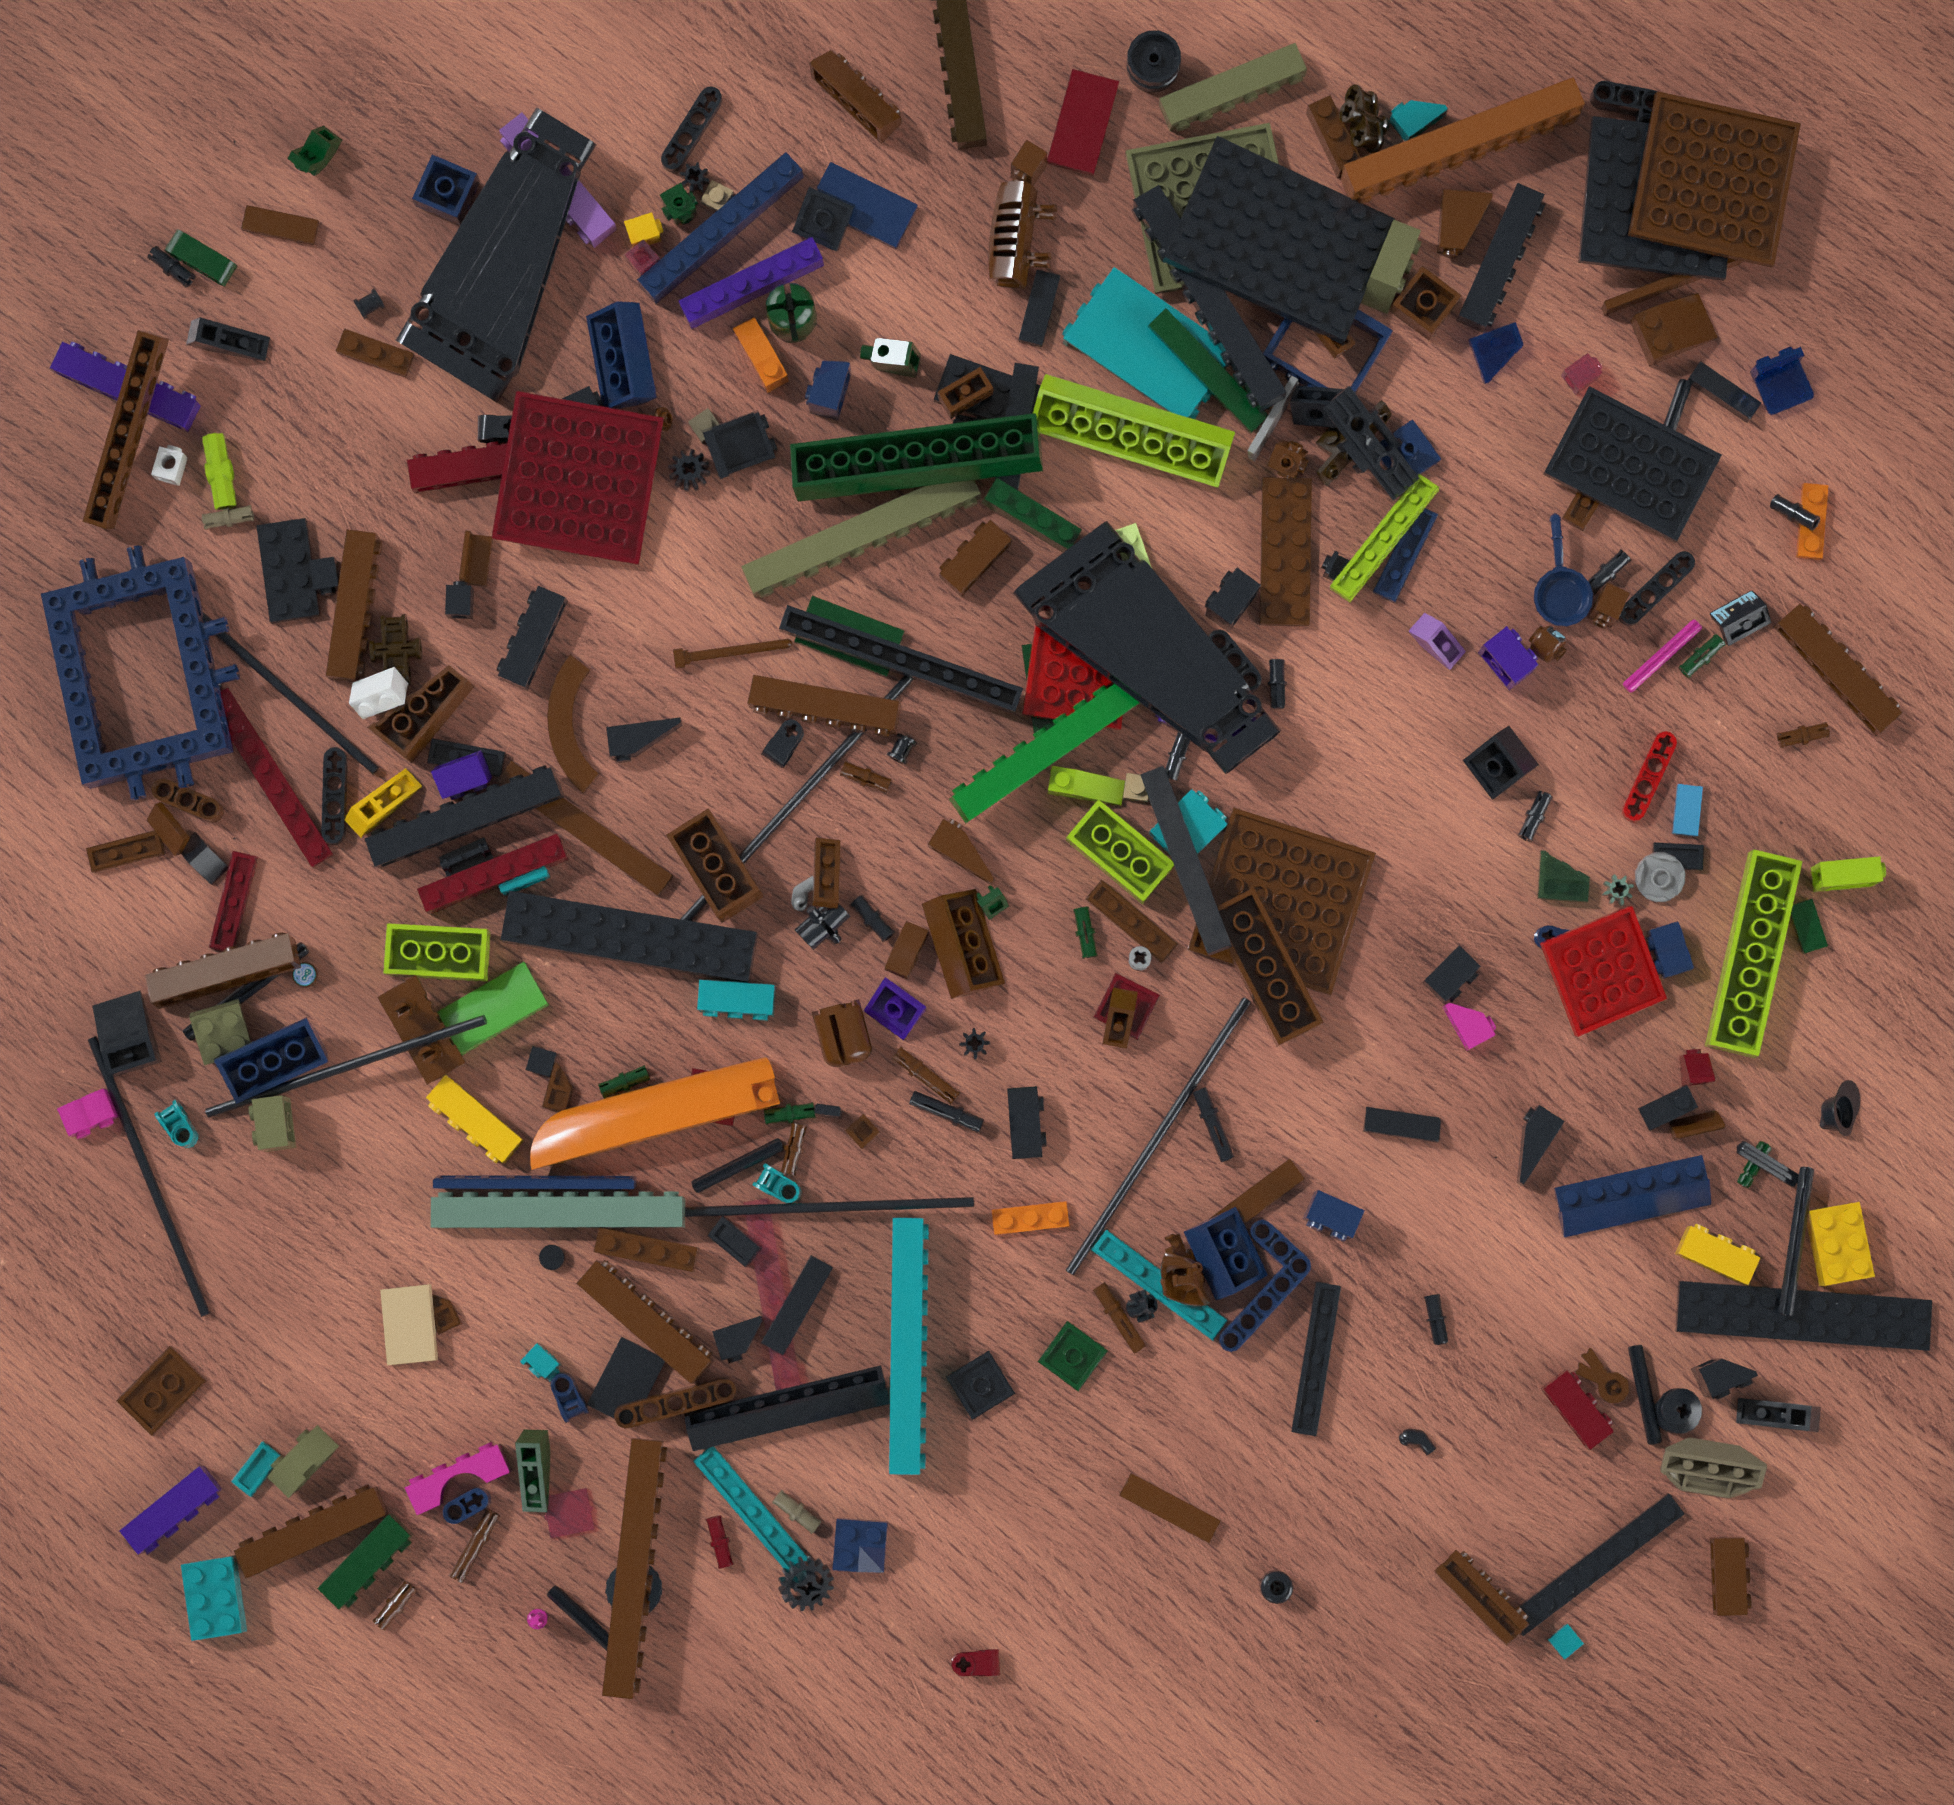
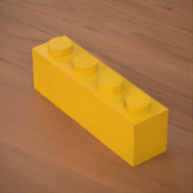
(474, 1119)

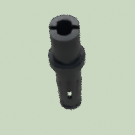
(946, 1111)
(1211, 1119)

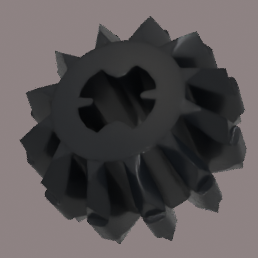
(689, 461)

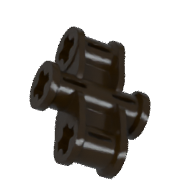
(1362, 112)
(395, 647)

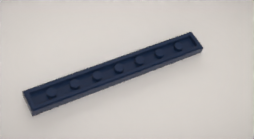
(533, 1182)

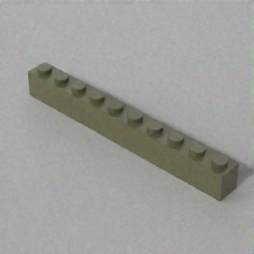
(857, 534)

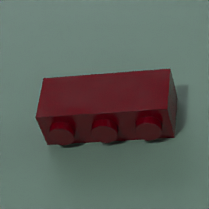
(1578, 1409)

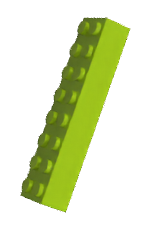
(1132, 430)
(1753, 953)

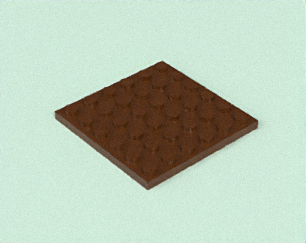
(1714, 179)
(1305, 885)

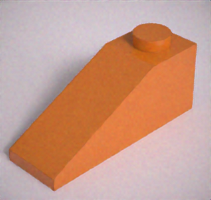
(761, 355)

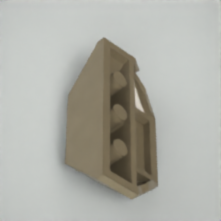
(1712, 1468)

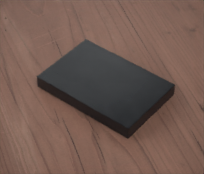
(626, 1379)

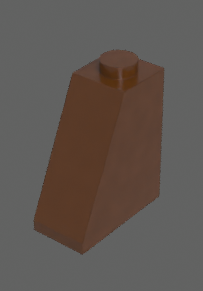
(1459, 219)

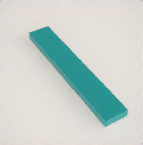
(1149, 1277)
(749, 1507)

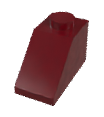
(1696, 1068)

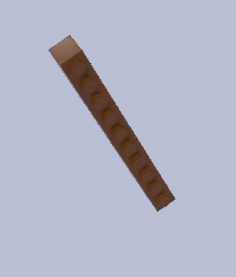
(632, 1568)

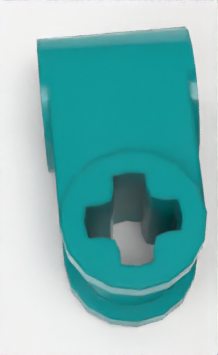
(176, 1120)
(776, 1184)

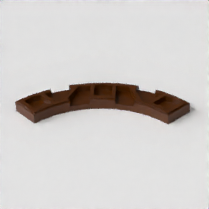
(561, 724)

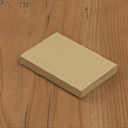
(409, 1324)

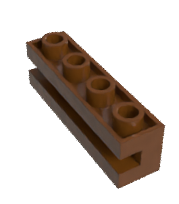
(1482, 1598)

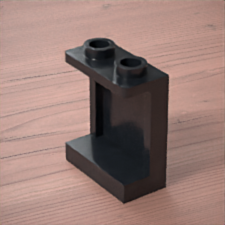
(739, 443)

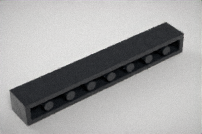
(464, 817)
(786, 1408)

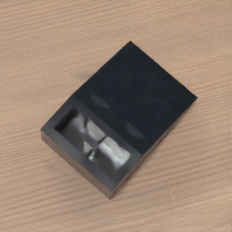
(125, 1034)

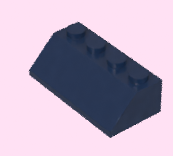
(621, 355)
(272, 1060)

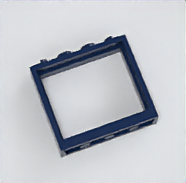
(1361, 321)

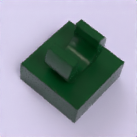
(993, 902)

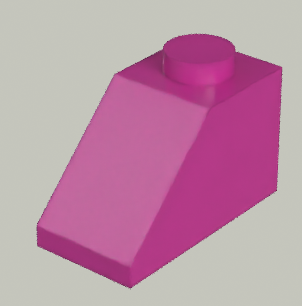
(1470, 1025)

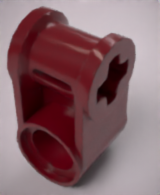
(981, 1663)

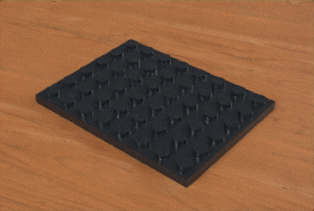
(1279, 240)

